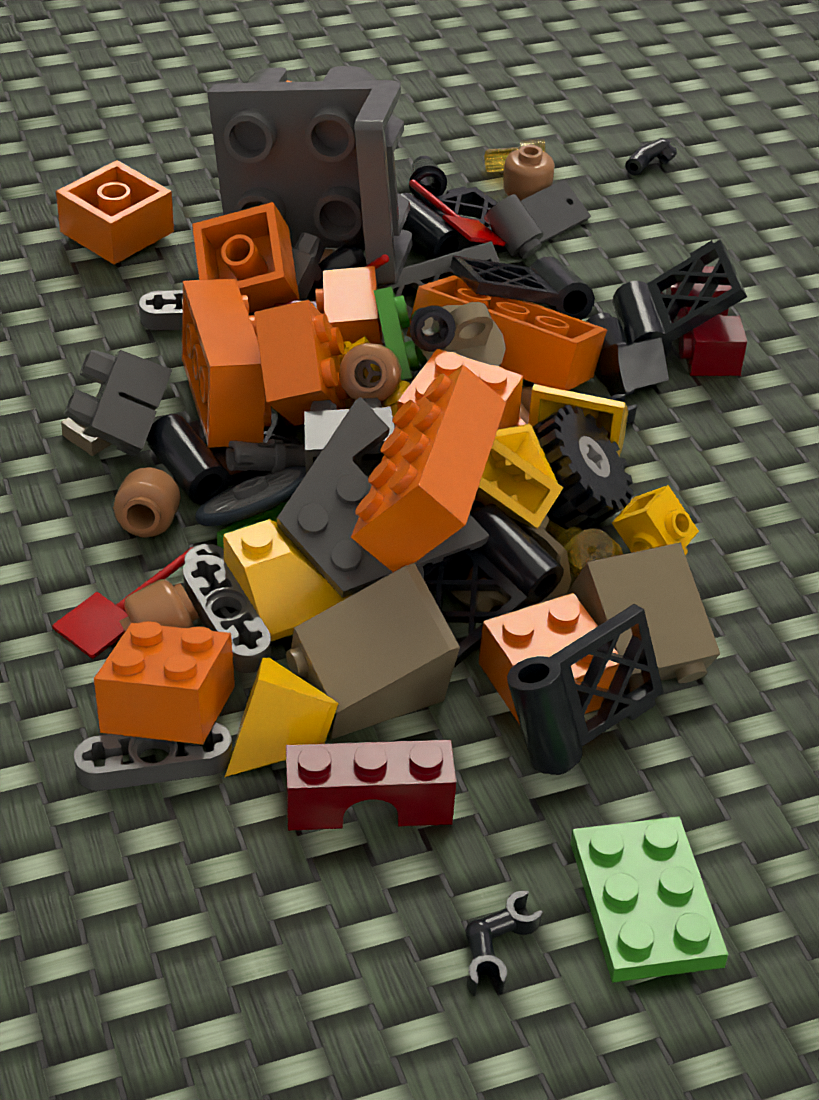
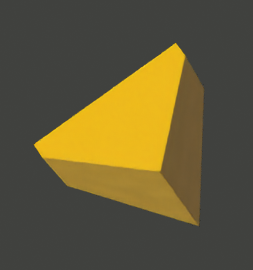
(519, 476)
(279, 714)

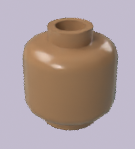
(527, 171)
(360, 357)
(147, 502)
(160, 604)

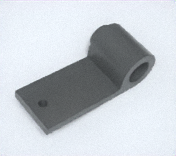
(536, 218)

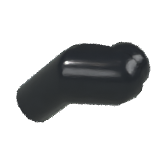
(645, 154)

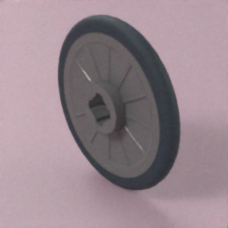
(250, 497)

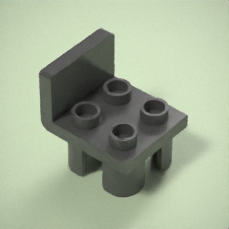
(318, 156)

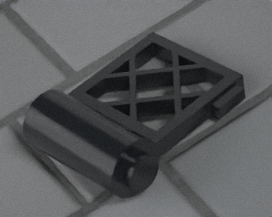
(432, 233)
(543, 282)
(651, 314)
(193, 465)
(510, 564)
(554, 710)

